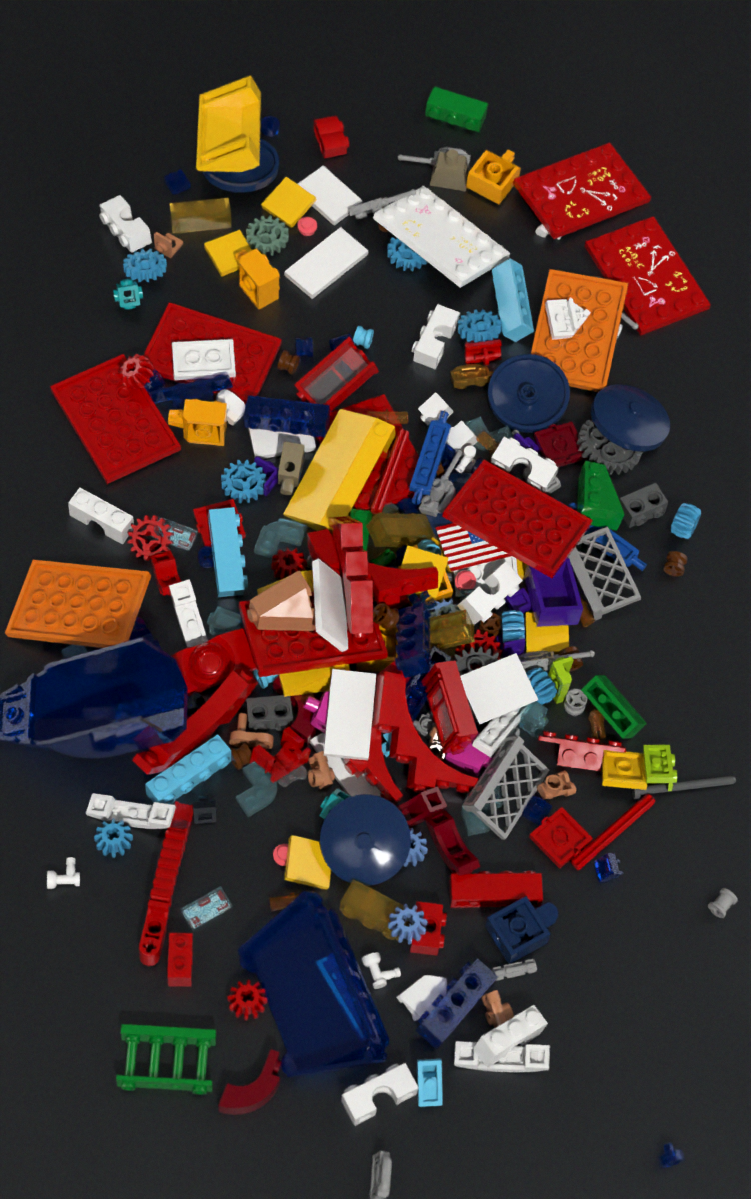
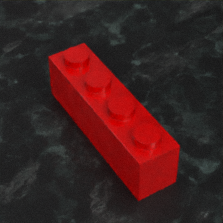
(495, 889)

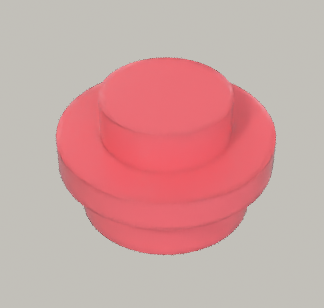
(307, 226)
(465, 580)
(280, 854)

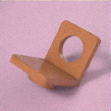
(164, 244)

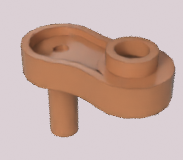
(252, 740)

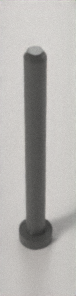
(684, 785)

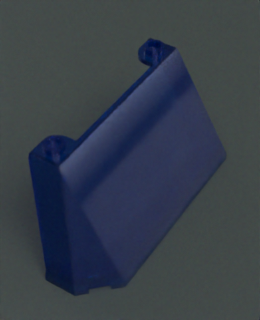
(315, 990)

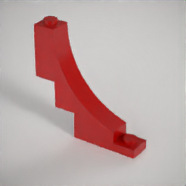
(354, 565)
(202, 724)

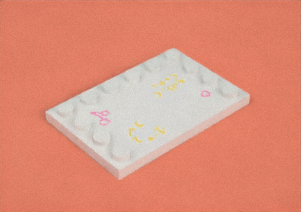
(442, 236)

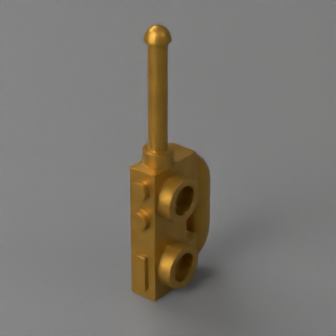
(470, 375)

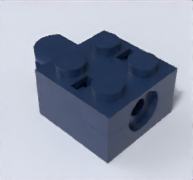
(521, 928)

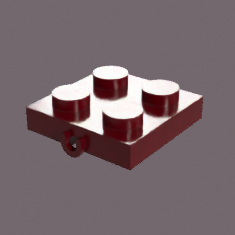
(559, 444)

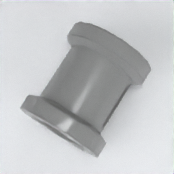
(722, 903)

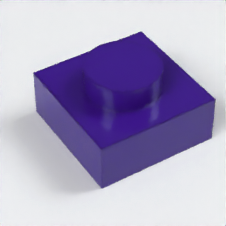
(519, 601)

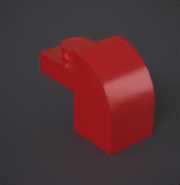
(164, 571)

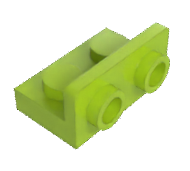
(561, 677)
(659, 765)

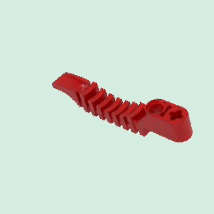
(163, 884)

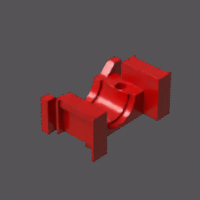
(286, 760)

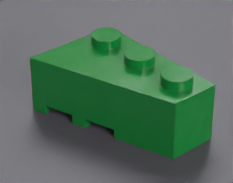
(598, 496)

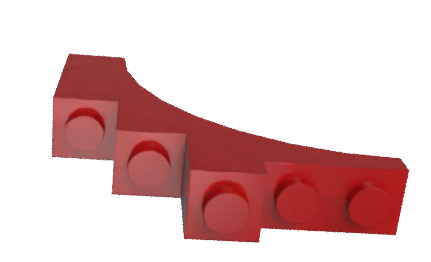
(386, 581)
(406, 745)
(375, 767)

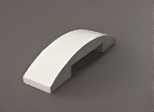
(187, 613)
(133, 814)
(518, 1059)

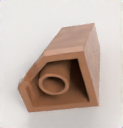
(284, 606)

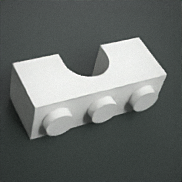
(131, 233)
(440, 323)
(460, 435)
(511, 453)
(89, 507)
(501, 583)
(502, 1039)
(396, 1082)

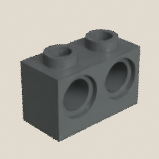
(640, 501)
(268, 708)

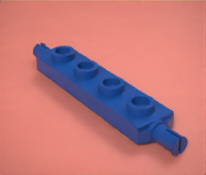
(430, 457)
(627, 551)

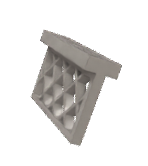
(586, 585)
(490, 779)

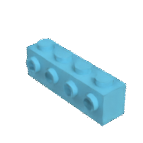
(512, 300)
(226, 552)
(189, 771)

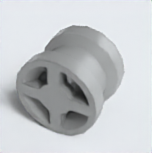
(574, 697)

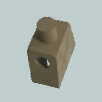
(450, 171)
(291, 467)

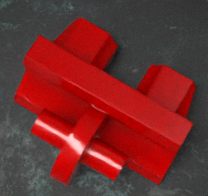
(482, 351)

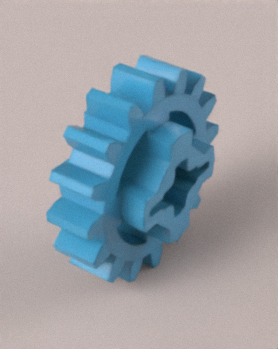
(404, 256)
(145, 265)
(479, 326)
(241, 479)

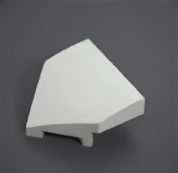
(564, 318)
(422, 994)

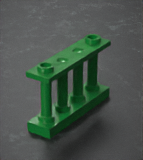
(156, 1037)

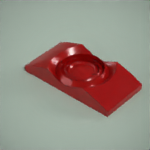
(214, 660)

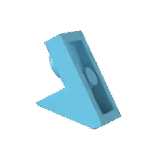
(429, 1082)

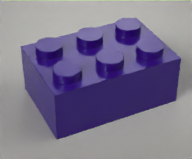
(556, 599)

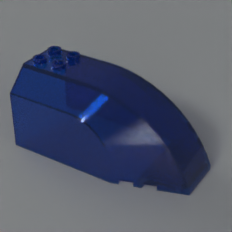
(98, 703)

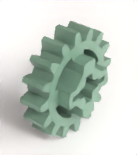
(267, 235)

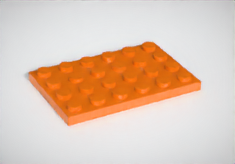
(590, 352)
(78, 604)

